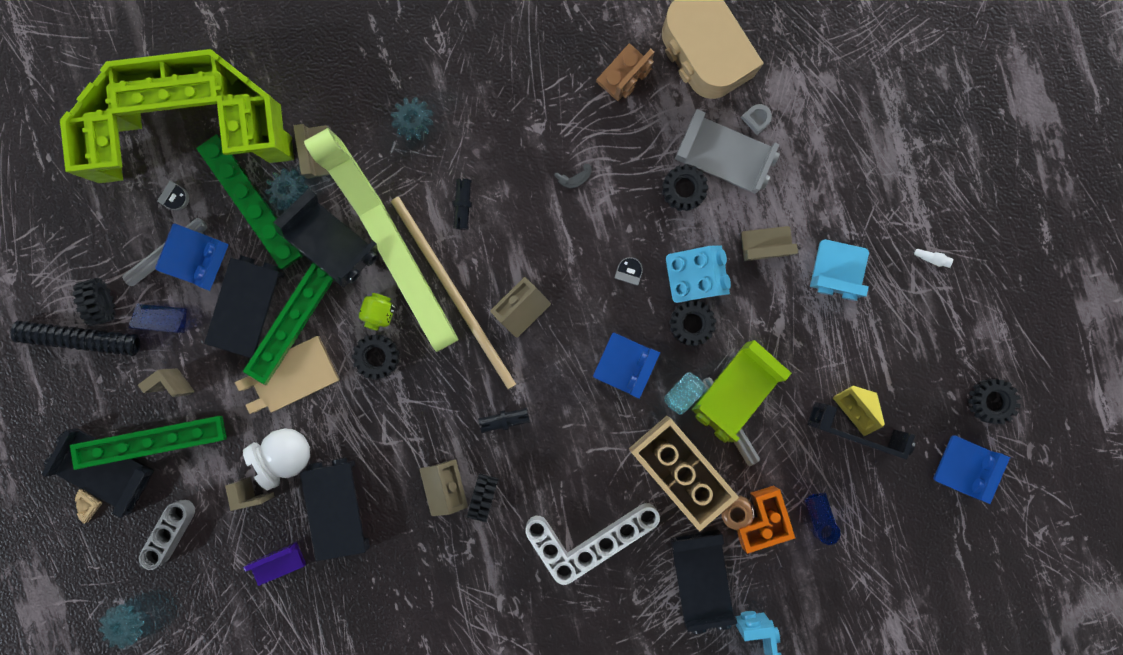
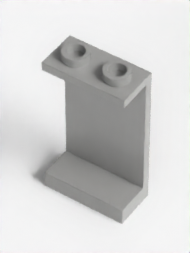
(727, 154)

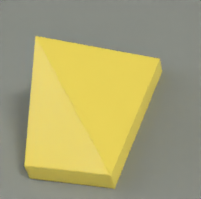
(861, 408)

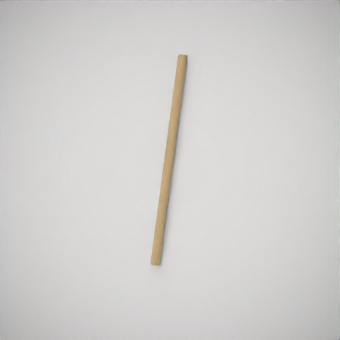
(453, 292)

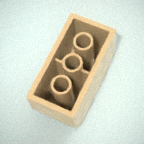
(709, 47)
(683, 473)

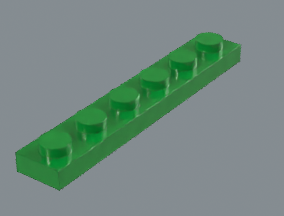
(248, 201)
(288, 325)
(148, 442)

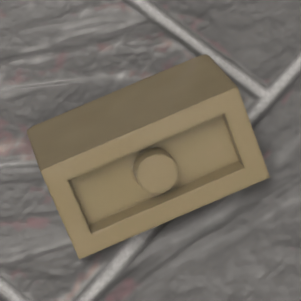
(308, 165)
(767, 243)
(520, 307)
(167, 379)
(443, 488)
(242, 495)

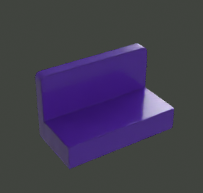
(276, 564)

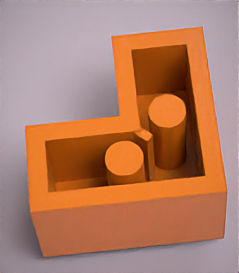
(770, 526)

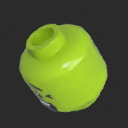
(376, 311)

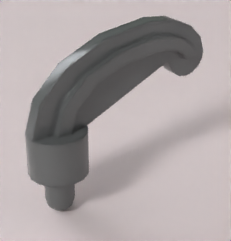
(576, 180)

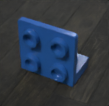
(191, 256)
(626, 365)
(971, 469)

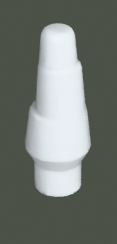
(935, 258)

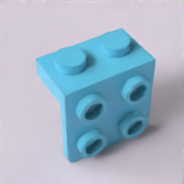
(840, 270)
(698, 273)
(758, 626)

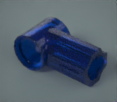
(822, 516)

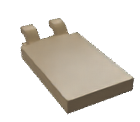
(301, 373)

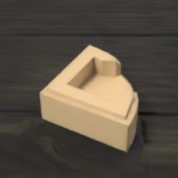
(86, 505)

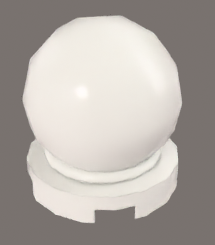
(280, 455)

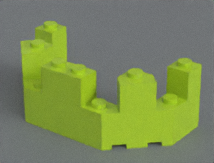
(128, 87)

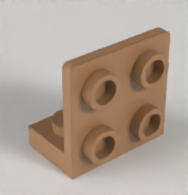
(625, 71)

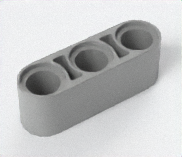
(158, 542)

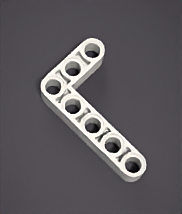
(591, 545)

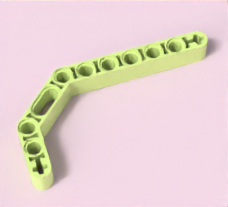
(333, 156)

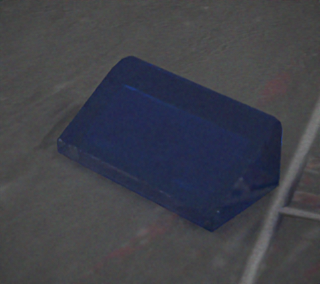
(159, 318)

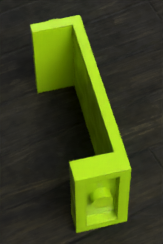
(739, 391)

